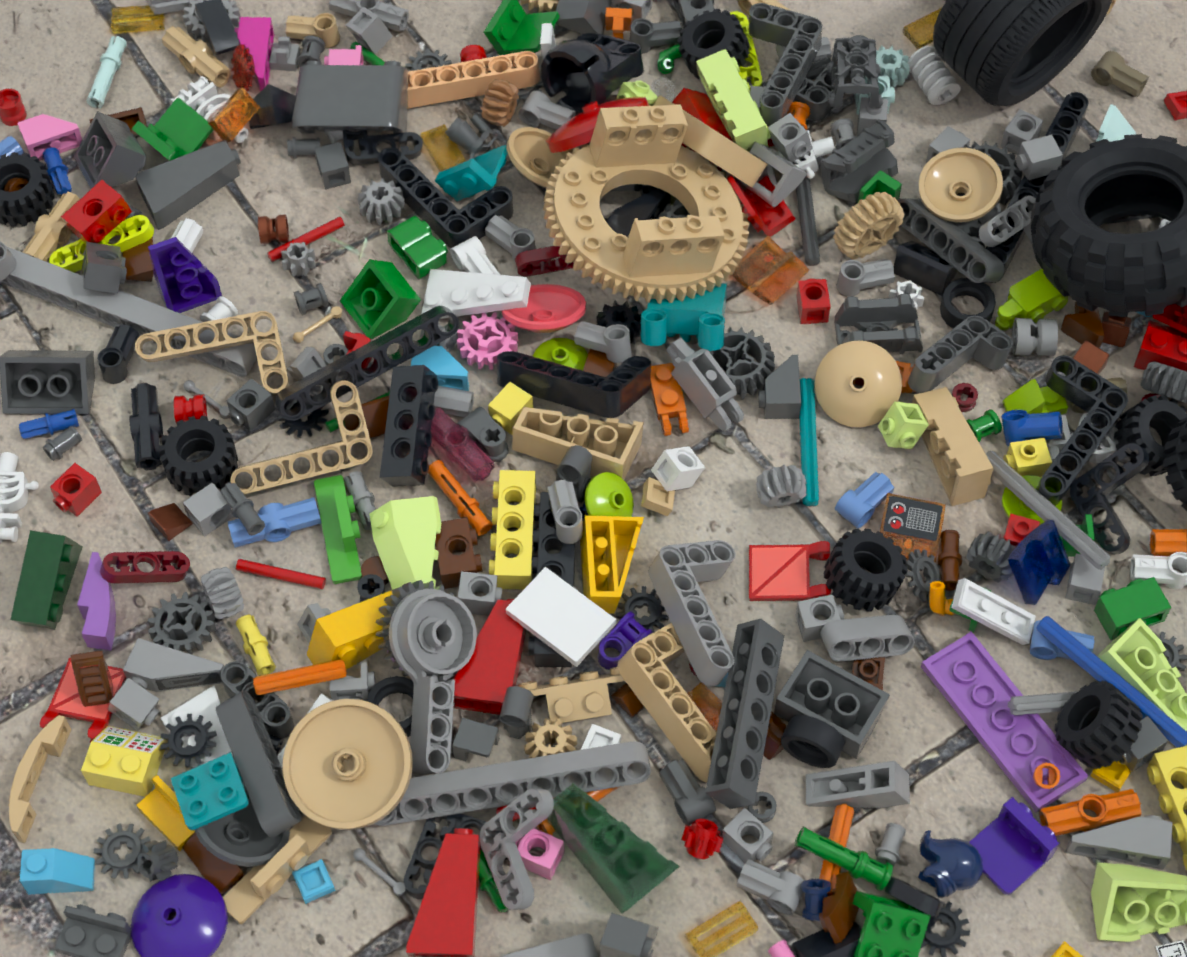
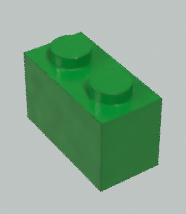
(1124, 606)

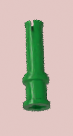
(856, 863)

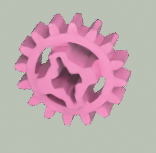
(487, 339)

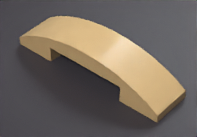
(49, 741)

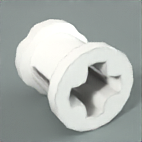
(222, 309)

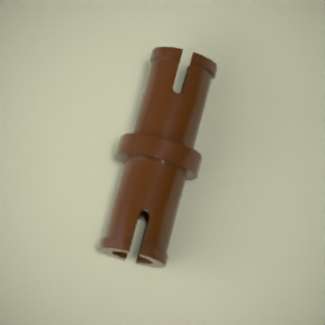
(950, 559)

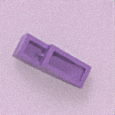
(97, 607)

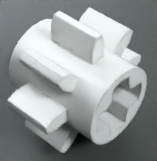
(909, 288)

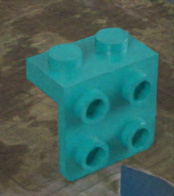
(473, 175)
(210, 791)

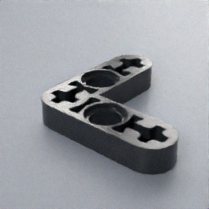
(368, 145)
(1097, 496)
(413, 872)

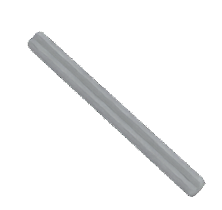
(1048, 511)

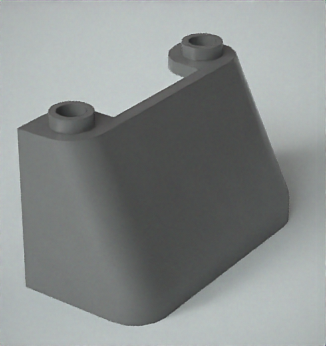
(351, 97)

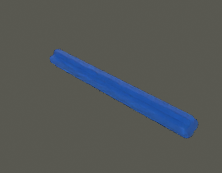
(1102, 672)

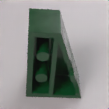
(45, 579)

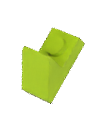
(1035, 400)

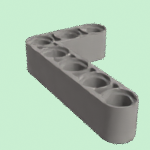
(675, 579)

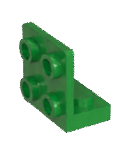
(516, 31)
(177, 131)
(889, 927)

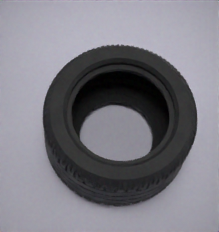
(1014, 45)

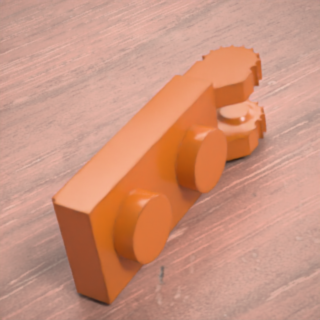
(668, 398)

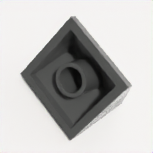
(583, 15)

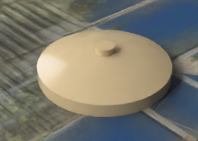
(347, 764)

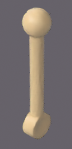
(336, 312)

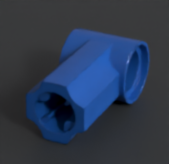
(1022, 426)

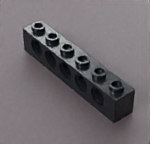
(561, 564)

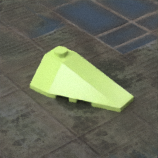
(1140, 660)

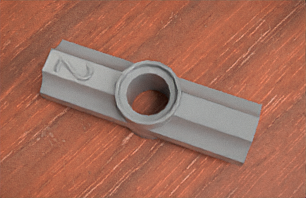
(391, 16)

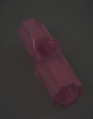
(467, 453)

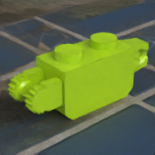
(1030, 299)

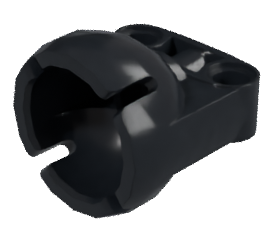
(590, 69)

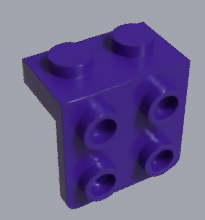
(1014, 846)

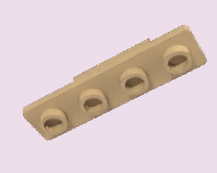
(578, 697)
(269, 878)

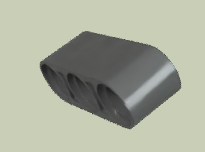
(269, 708)

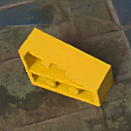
(606, 557)
(348, 633)

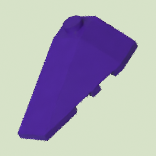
(182, 277)

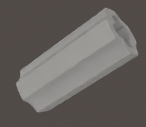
(454, 401)

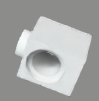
(678, 468)

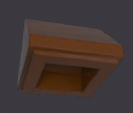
(628, 700)

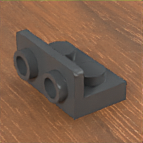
(93, 934)

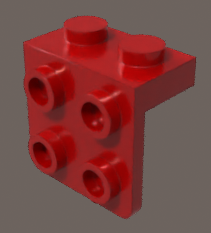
(759, 212)

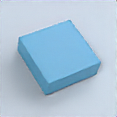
(313, 881)

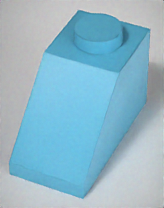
(445, 366)
(56, 871)

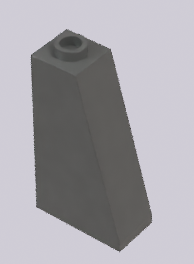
(186, 181)

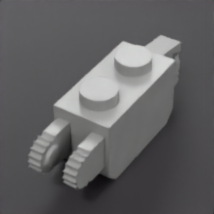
(705, 384)

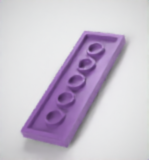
(1017, 743)

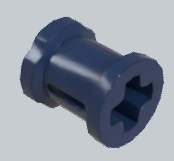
(814, 891)

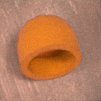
(1053, 775)

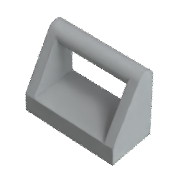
(790, 180)

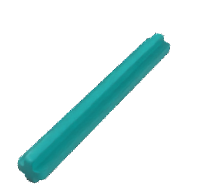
(808, 441)

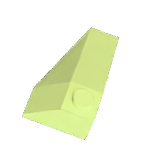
(406, 538)
(1136, 901)

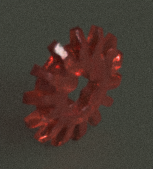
(243, 67)

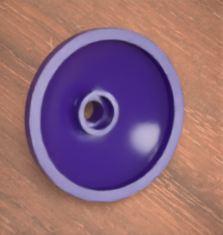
(198, 921)

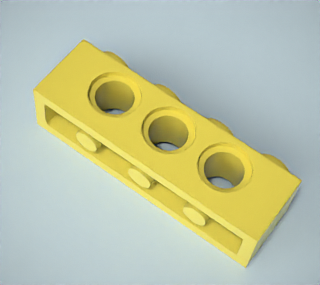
(521, 488)
(1161, 770)

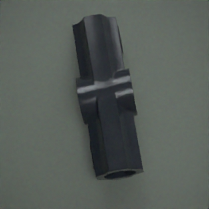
(146, 426)

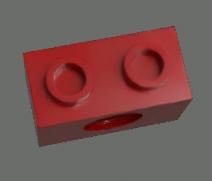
(96, 213)

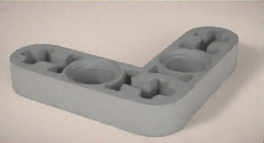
(1021, 219)
(496, 847)

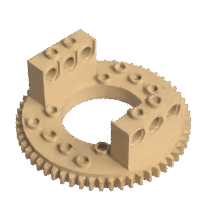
(660, 255)

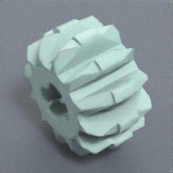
(893, 64)

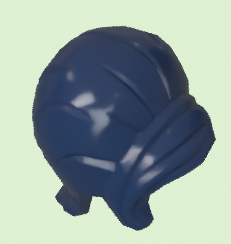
(952, 865)

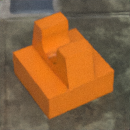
(618, 20)

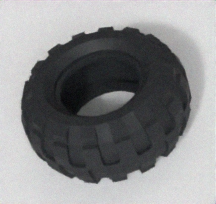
(1115, 268)

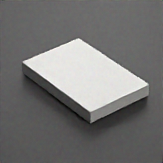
(561, 616)

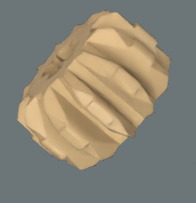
(549, 734)

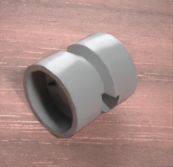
(1036, 337)

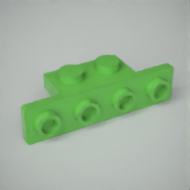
(338, 528)

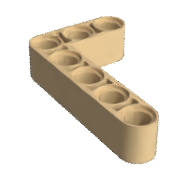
(719, 149)
(221, 341)
(314, 455)
(666, 700)

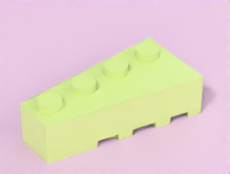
(732, 100)

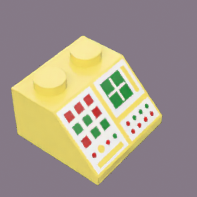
(123, 760)

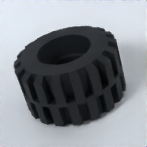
(709, 30)
(30, 201)
(1135, 428)
(193, 437)
(855, 584)
(1098, 724)

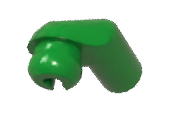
(666, 59)

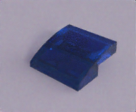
(1039, 561)

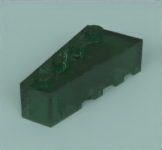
(608, 849)

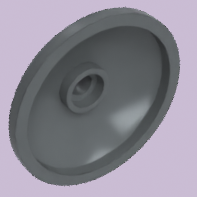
(241, 839)

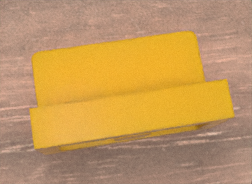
(165, 813)

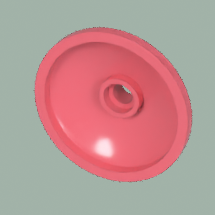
(548, 309)

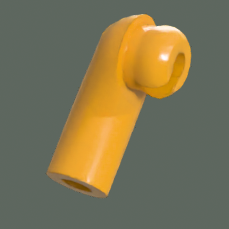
(937, 599)

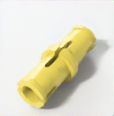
(255, 645)

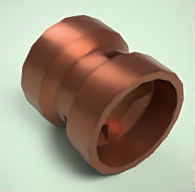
(267, 231)

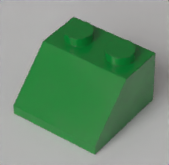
(379, 298)

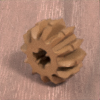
(499, 102)

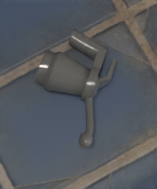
(464, 135)

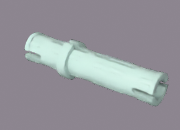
(110, 63)

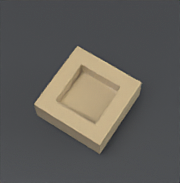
(657, 498)

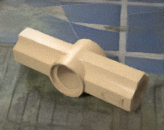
(196, 56)
(51, 229)

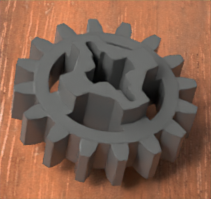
(189, 614)

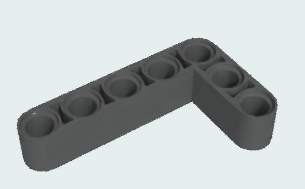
(802, 41)

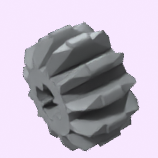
(381, 201)
(781, 486)
(222, 593)

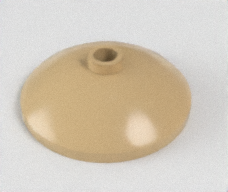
(532, 156)
(960, 172)
(835, 383)

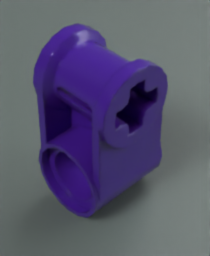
(622, 637)

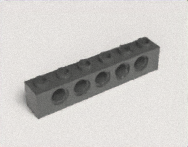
(745, 715)

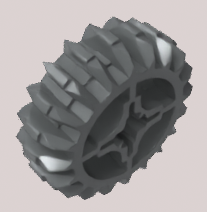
(1006, 162)
(741, 368)
(1165, 381)

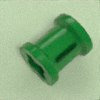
(985, 425)

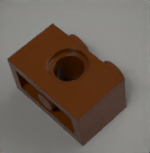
(454, 537)

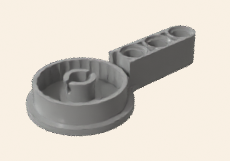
(429, 665)

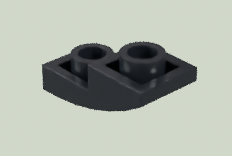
(217, 26)

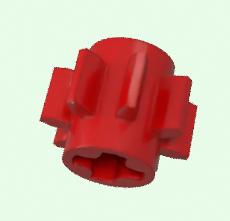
(702, 838)

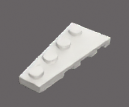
(475, 292)
(203, 705)

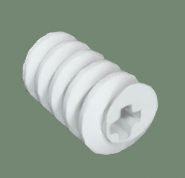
(933, 76)

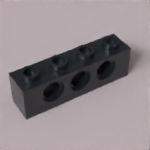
(403, 411)

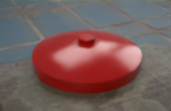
(581, 127)

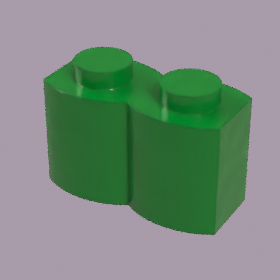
(417, 246)

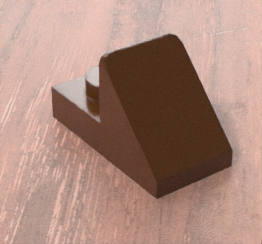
(1084, 326)

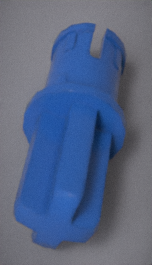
(57, 170)
(48, 424)

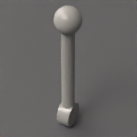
(190, 386)
(398, 887)

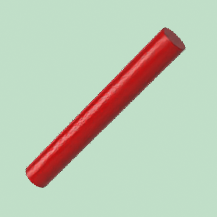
(308, 237)
(281, 574)

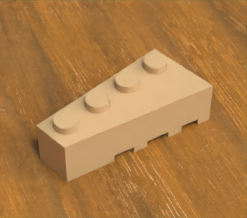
(550, 435)
(953, 447)

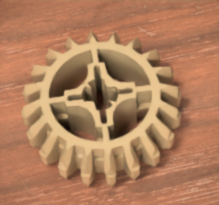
(868, 225)

